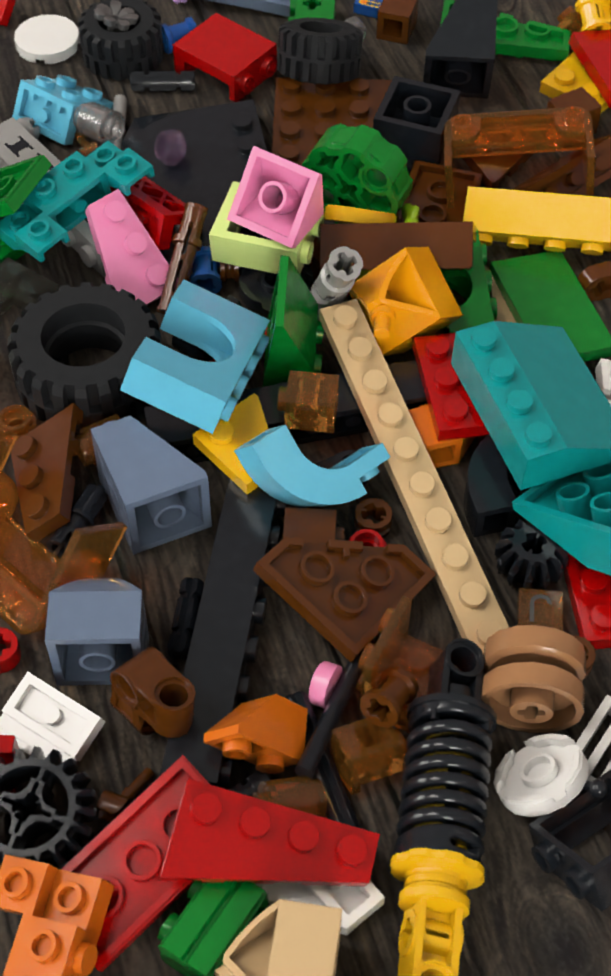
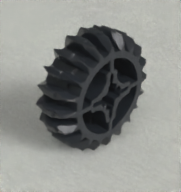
(42, 775)

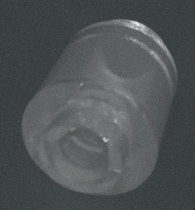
(99, 122)

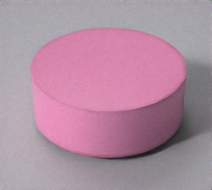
(323, 683)

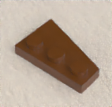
(43, 472)

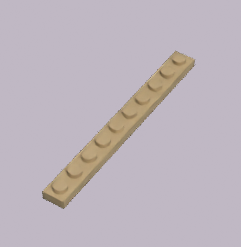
(413, 474)

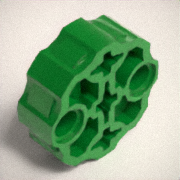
(360, 169)

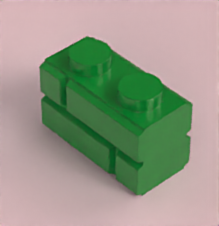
(209, 925)

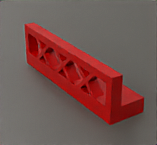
(156, 210)

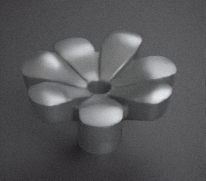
(115, 17)

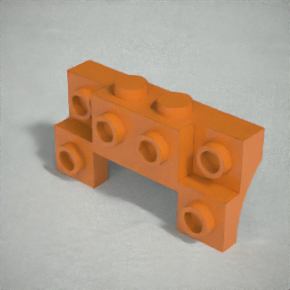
(58, 920)

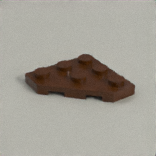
(343, 585)

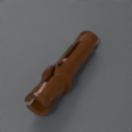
(193, 219)

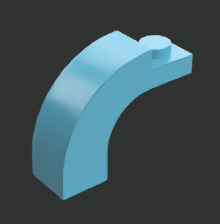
(288, 476)

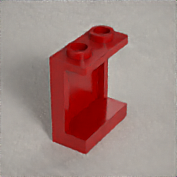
(227, 53)

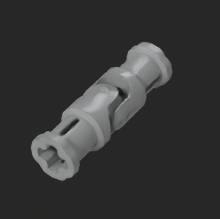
(337, 277)

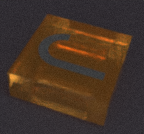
(540, 608)

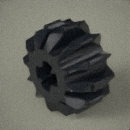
(529, 557)

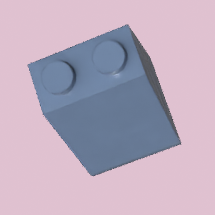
(150, 484)

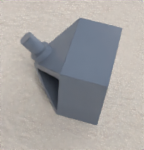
(94, 629)

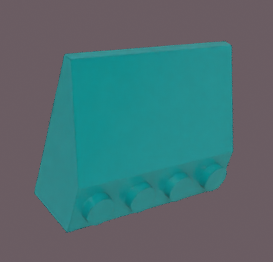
(534, 399)
(574, 514)

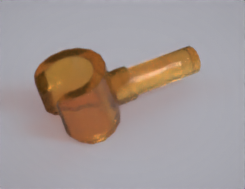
(87, 147)

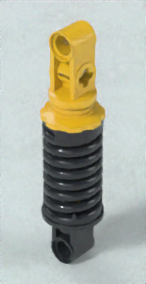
(443, 811)

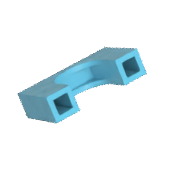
(191, 387)

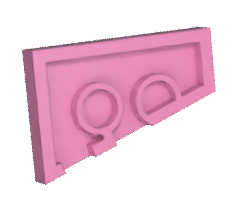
(126, 248)

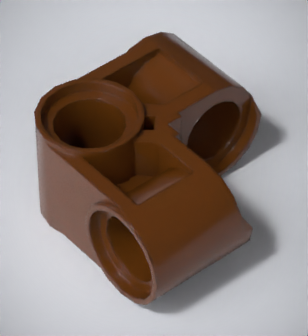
(146, 690)

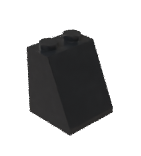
(464, 49)

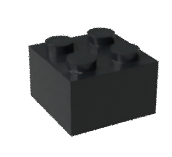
(415, 117)

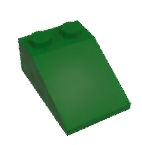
(292, 327)

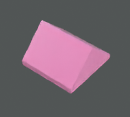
(278, 198)

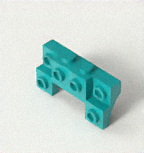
(65, 193)

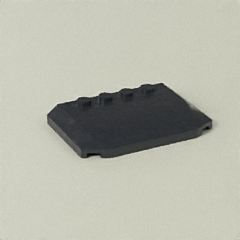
(215, 155)

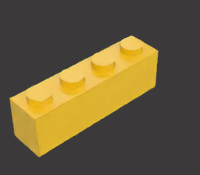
(540, 219)

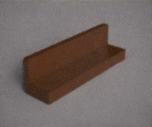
(567, 174)
(376, 242)

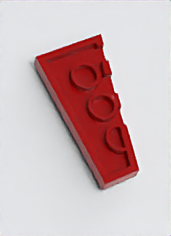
(252, 840)

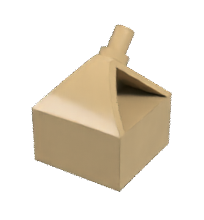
(286, 941)

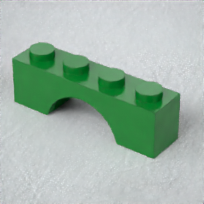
(474, 287)

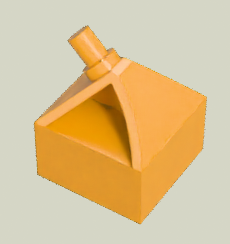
(405, 299)

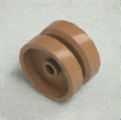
(534, 678)

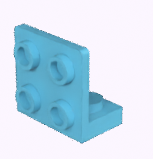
(53, 104)

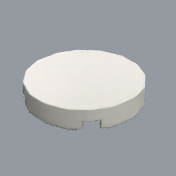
(47, 39)
(541, 775)

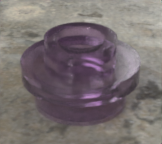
(170, 147)

